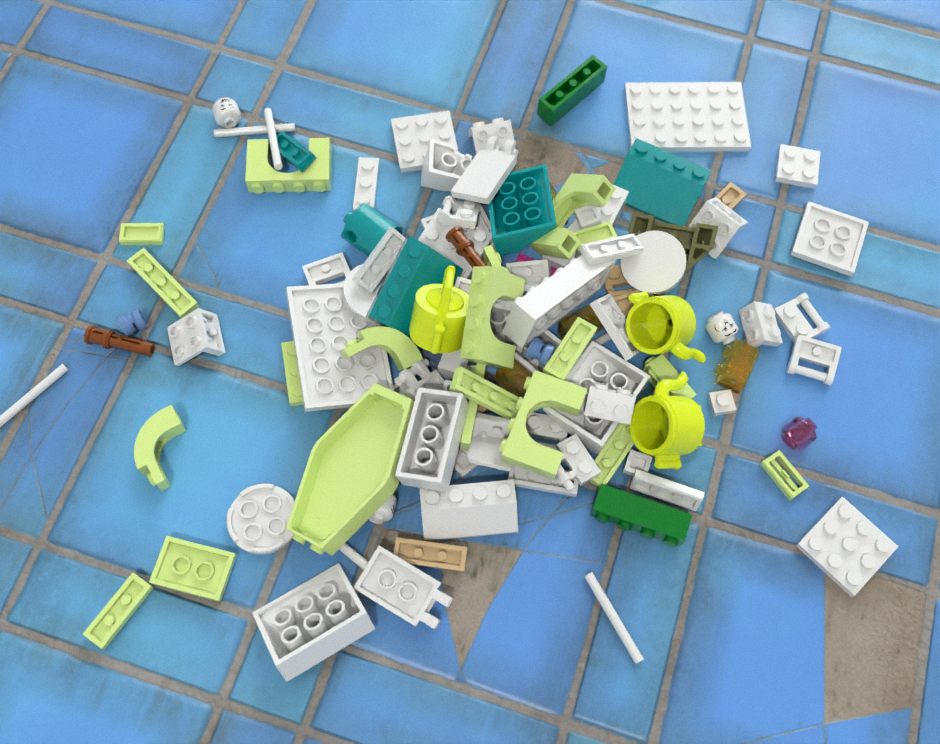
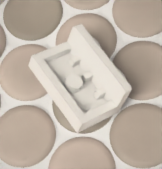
(760, 325)
(609, 403)

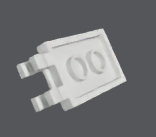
(486, 172)
(401, 588)

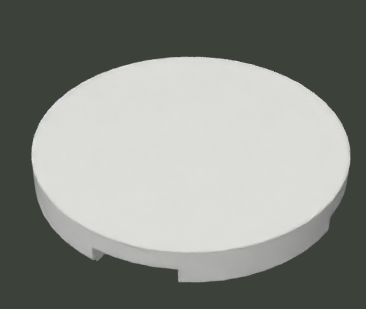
(659, 265)
(356, 297)
(260, 519)

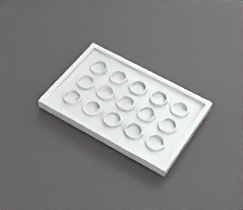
(688, 116)
(319, 331)

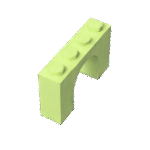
(263, 178)
(576, 193)
(478, 339)
(541, 392)

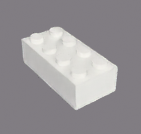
(432, 439)

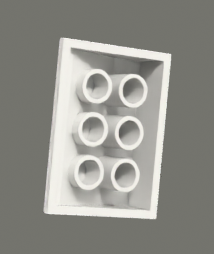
(604, 367)
(312, 622)

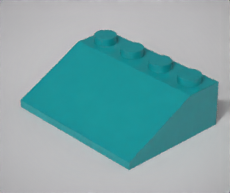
(661, 183)
(522, 210)
(411, 269)

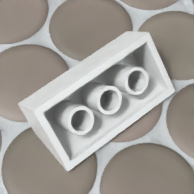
(469, 510)

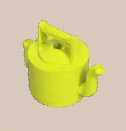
(439, 315)
(650, 328)
(667, 424)

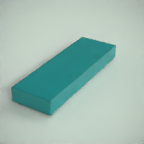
(294, 152)

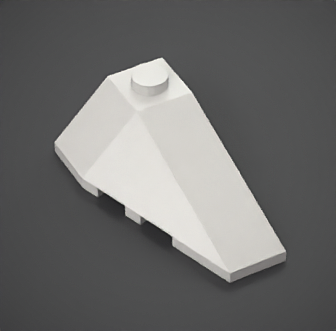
(443, 166)

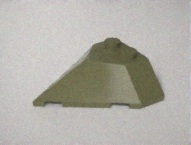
(695, 241)

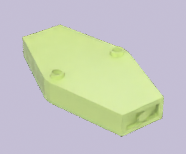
(351, 470)

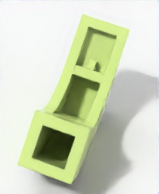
(394, 342)
(150, 441)

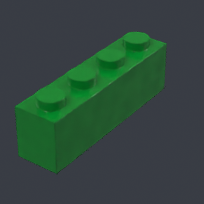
(571, 90)
(641, 515)

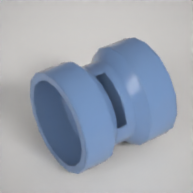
(132, 322)
(540, 351)

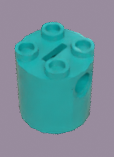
(366, 228)

